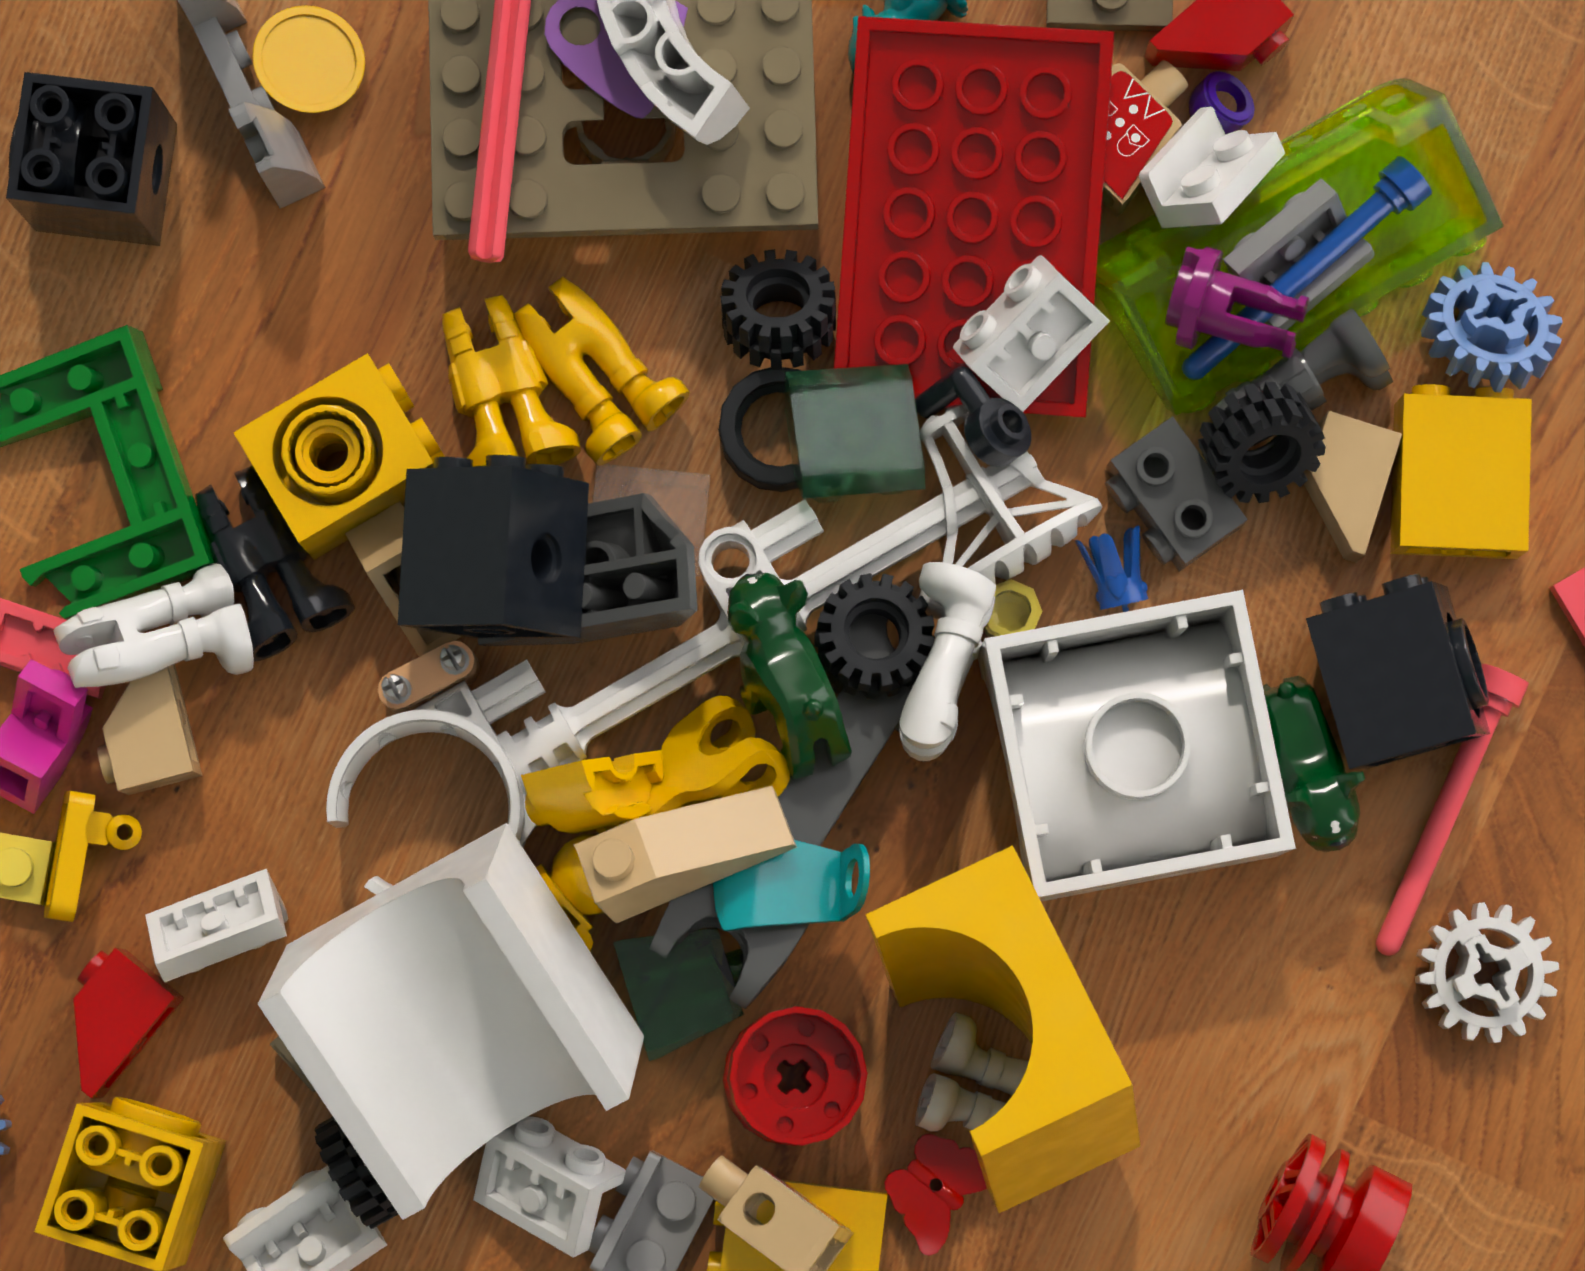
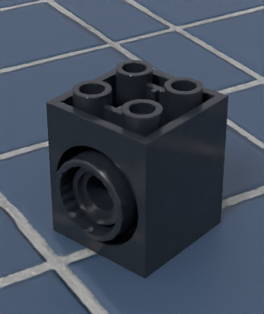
(91, 158)
(493, 549)
(1399, 672)

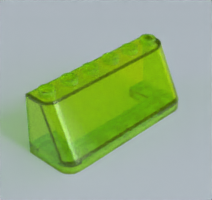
(1348, 153)

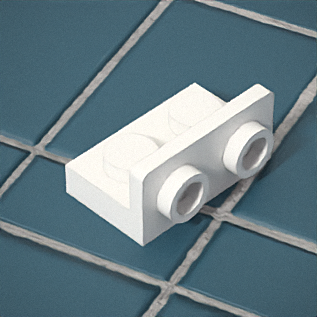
(1207, 172)
(1029, 332)
(216, 925)
(546, 1183)

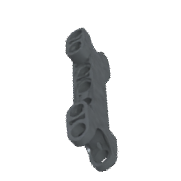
(811, 811)

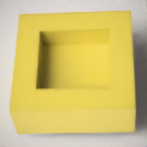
(25, 868)

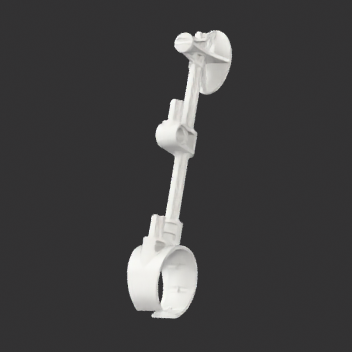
(568, 730)

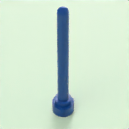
(1399, 189)

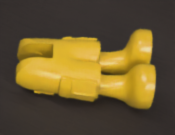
(500, 376)

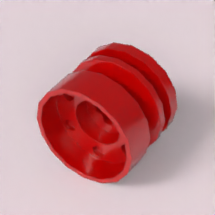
(832, 1076)
(1325, 1217)

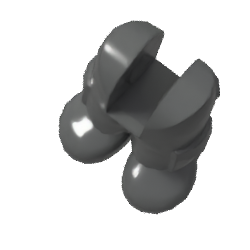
(1339, 350)

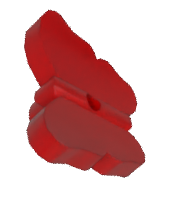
(929, 1211)

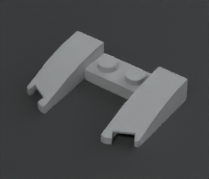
(269, 136)

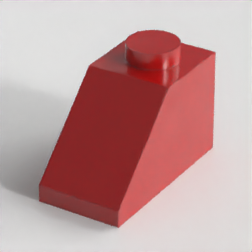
(1222, 35)
(117, 1016)

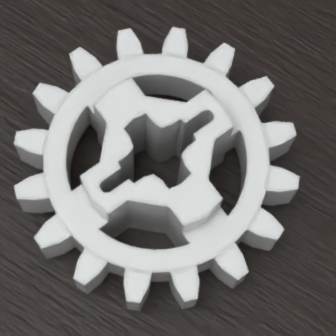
(1502, 998)

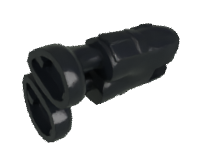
(264, 547)

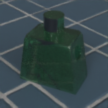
(681, 994)

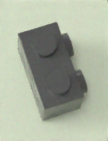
(1173, 495)

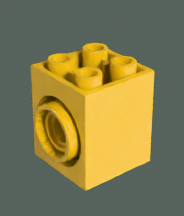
(350, 412)
(131, 1183)

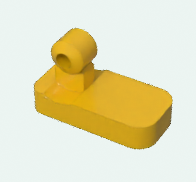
(76, 829)

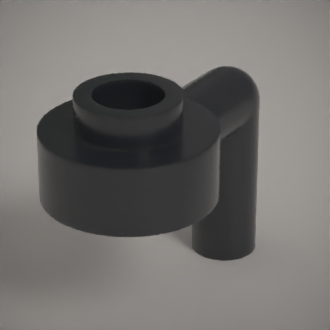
(994, 427)

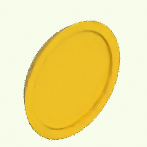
(308, 59)

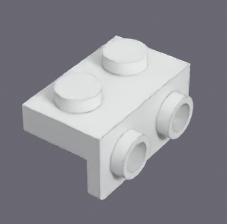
(304, 1231)

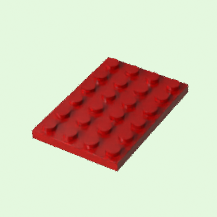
(960, 170)

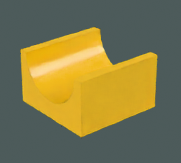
(993, 944)

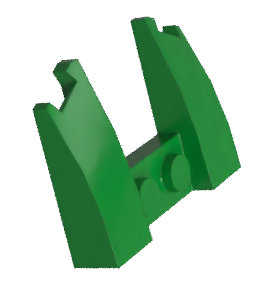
(119, 387)

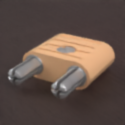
(428, 676)

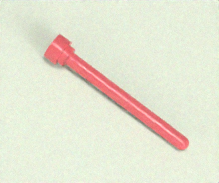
(1504, 692)

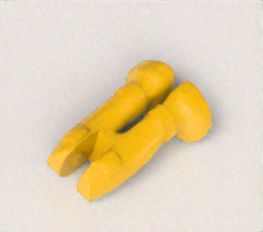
(596, 335)

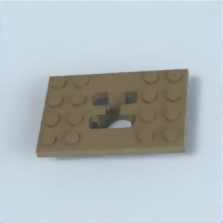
(745, 182)

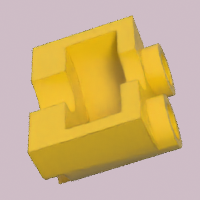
(592, 791)

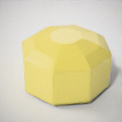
(1014, 609)

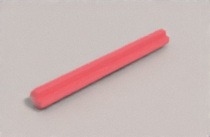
(498, 130)

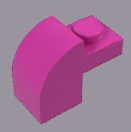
(40, 734)

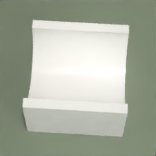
(1137, 745)
(450, 1015)

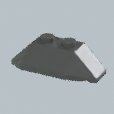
(634, 573)

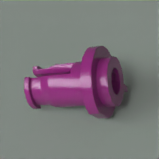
(1205, 300)

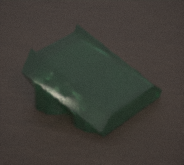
(853, 431)

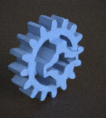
(1491, 327)

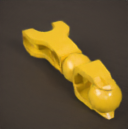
(691, 775)

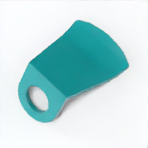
(794, 888)

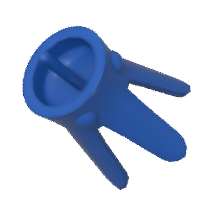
(1115, 584)

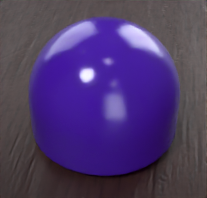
(1205, 96)

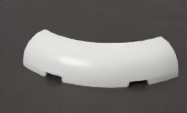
(669, 70)

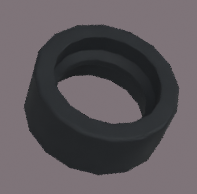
(735, 452)

